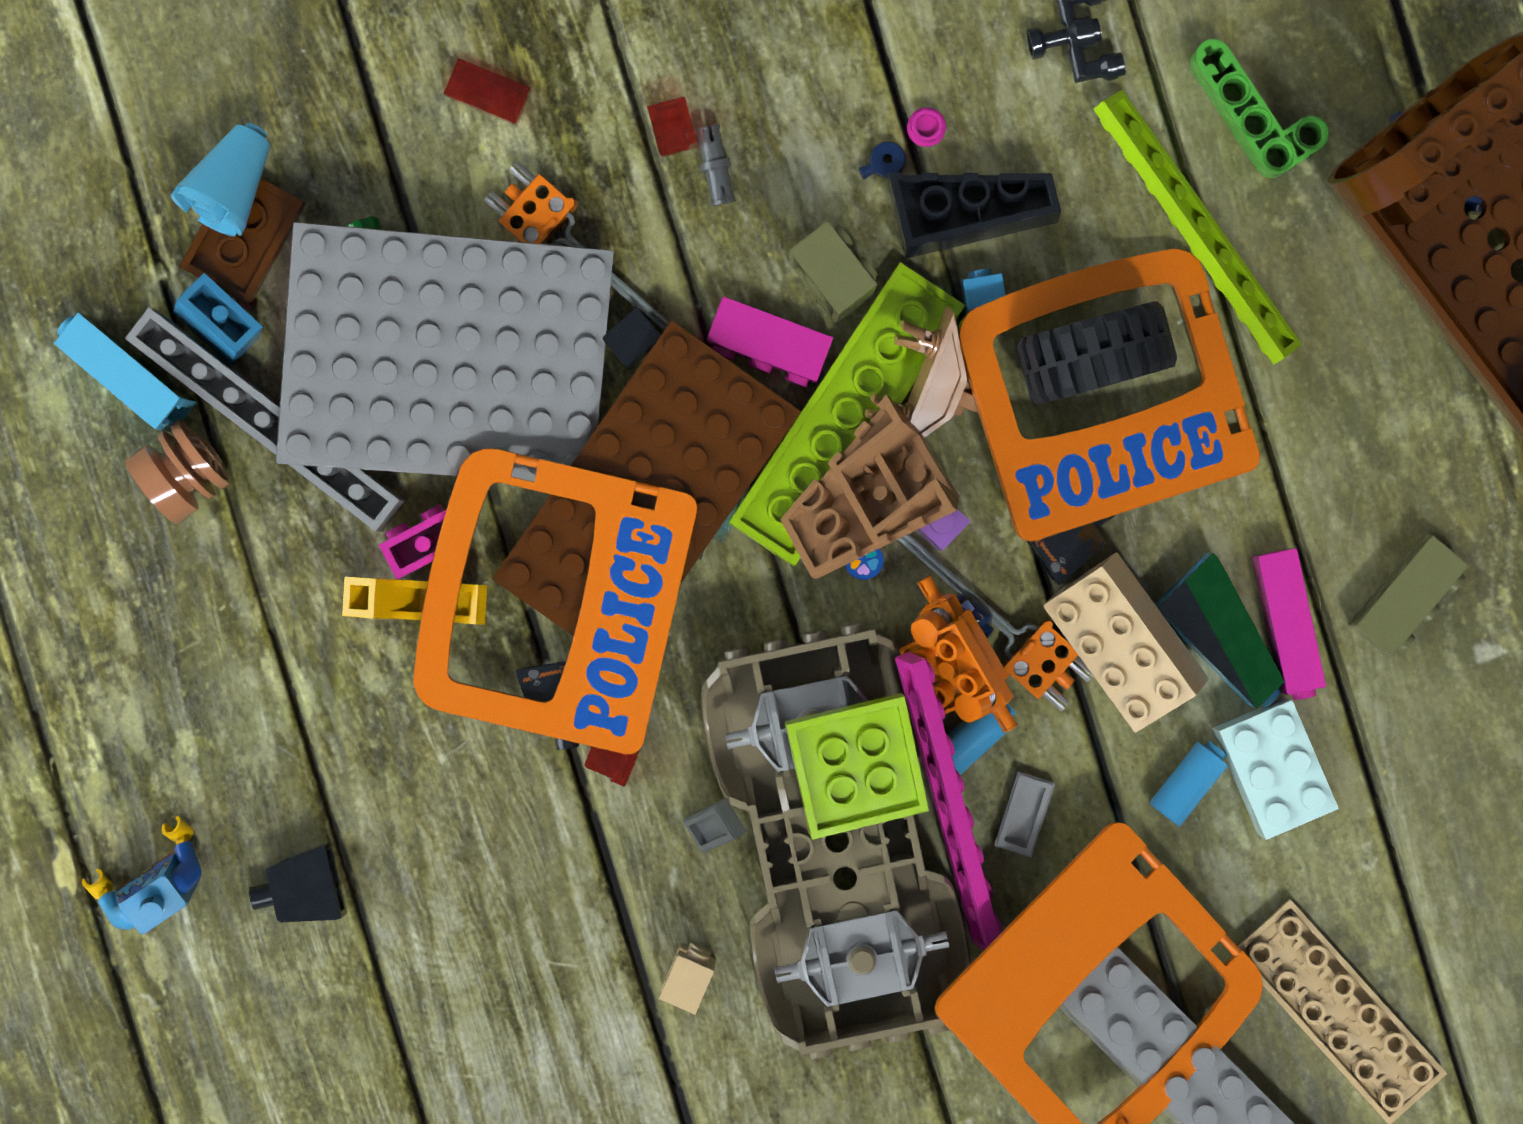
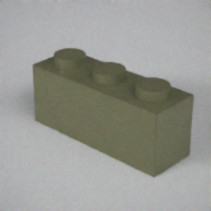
(1410, 596)

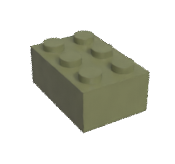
(833, 271)

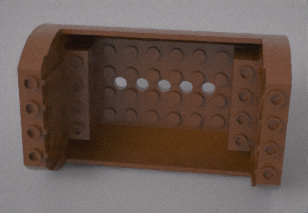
(1410, 201)

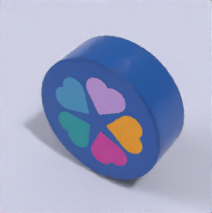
(866, 566)

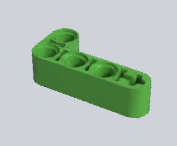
(1253, 105)

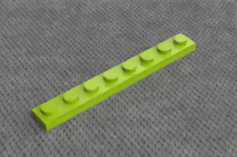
(1197, 227)

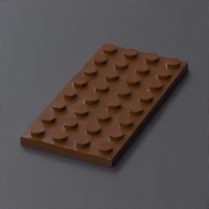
(677, 425)

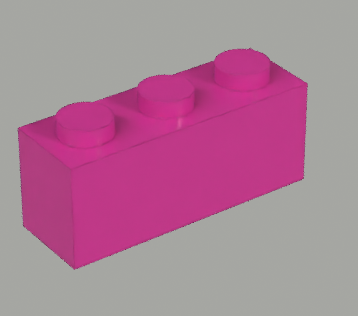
(769, 342)

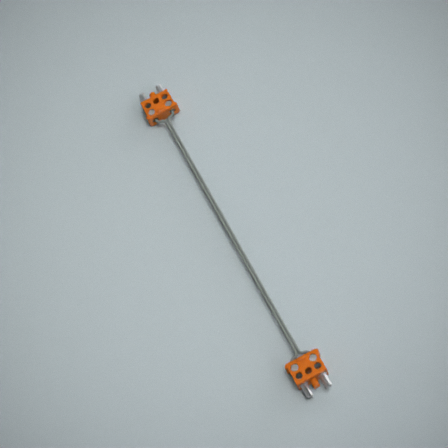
(1027, 658)

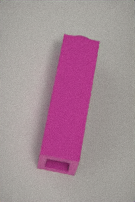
(1289, 622)

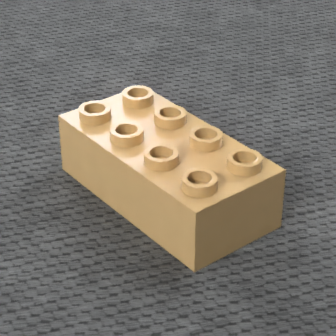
(1126, 643)

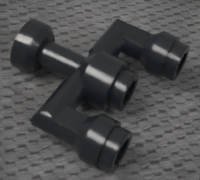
(1079, 34)

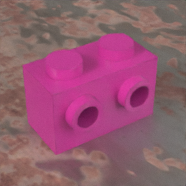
(415, 546)

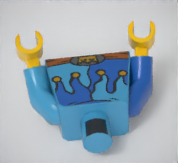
(156, 890)

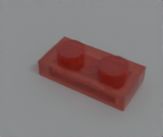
(487, 92)

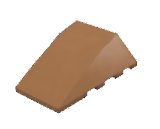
(870, 494)

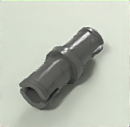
(715, 165)

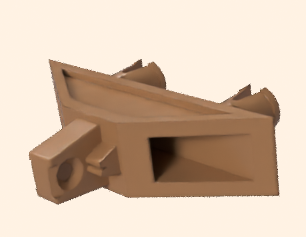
(942, 380)

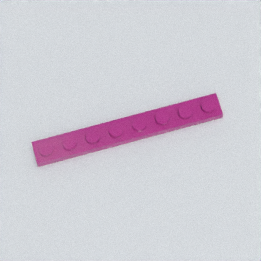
(947, 791)

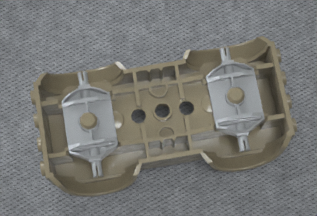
(824, 957)

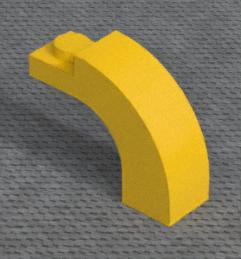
(405, 599)

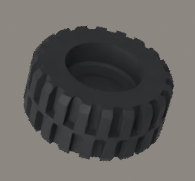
(1097, 352)

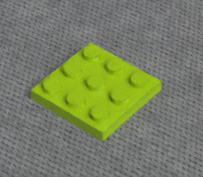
(856, 766)

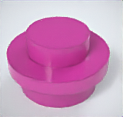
(926, 127)

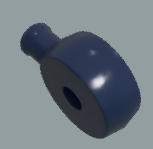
(878, 166)

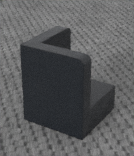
(632, 338)

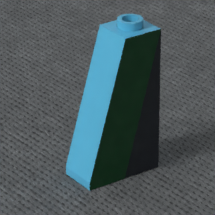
(123, 372)
(1218, 628)

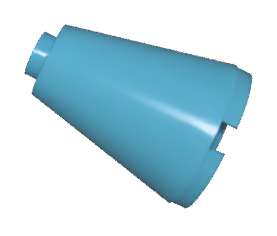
(226, 180)

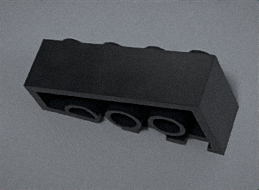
(968, 208)

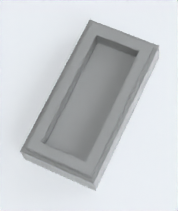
(1024, 814)

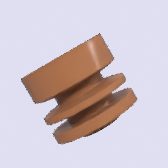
(183, 467)

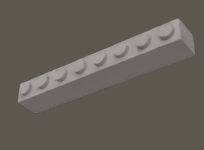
(255, 413)

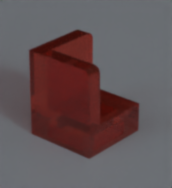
(672, 126)
(611, 764)

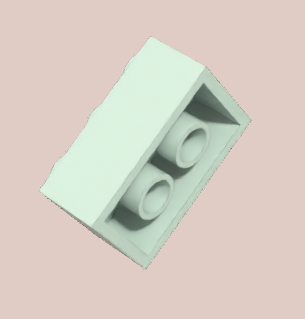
(1275, 768)

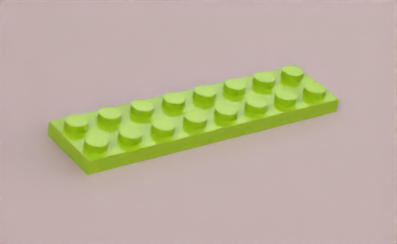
(838, 406)

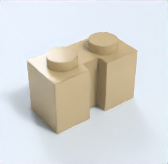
(688, 977)

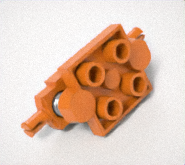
(963, 661)

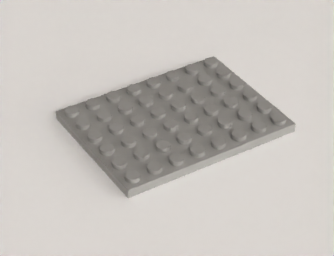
(438, 349)

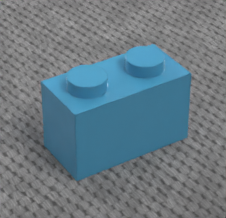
(217, 319)

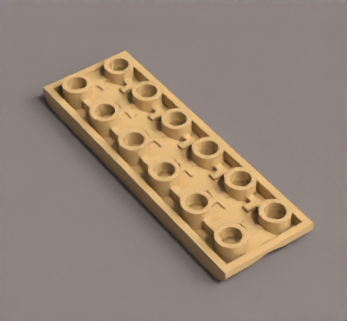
(1341, 1013)

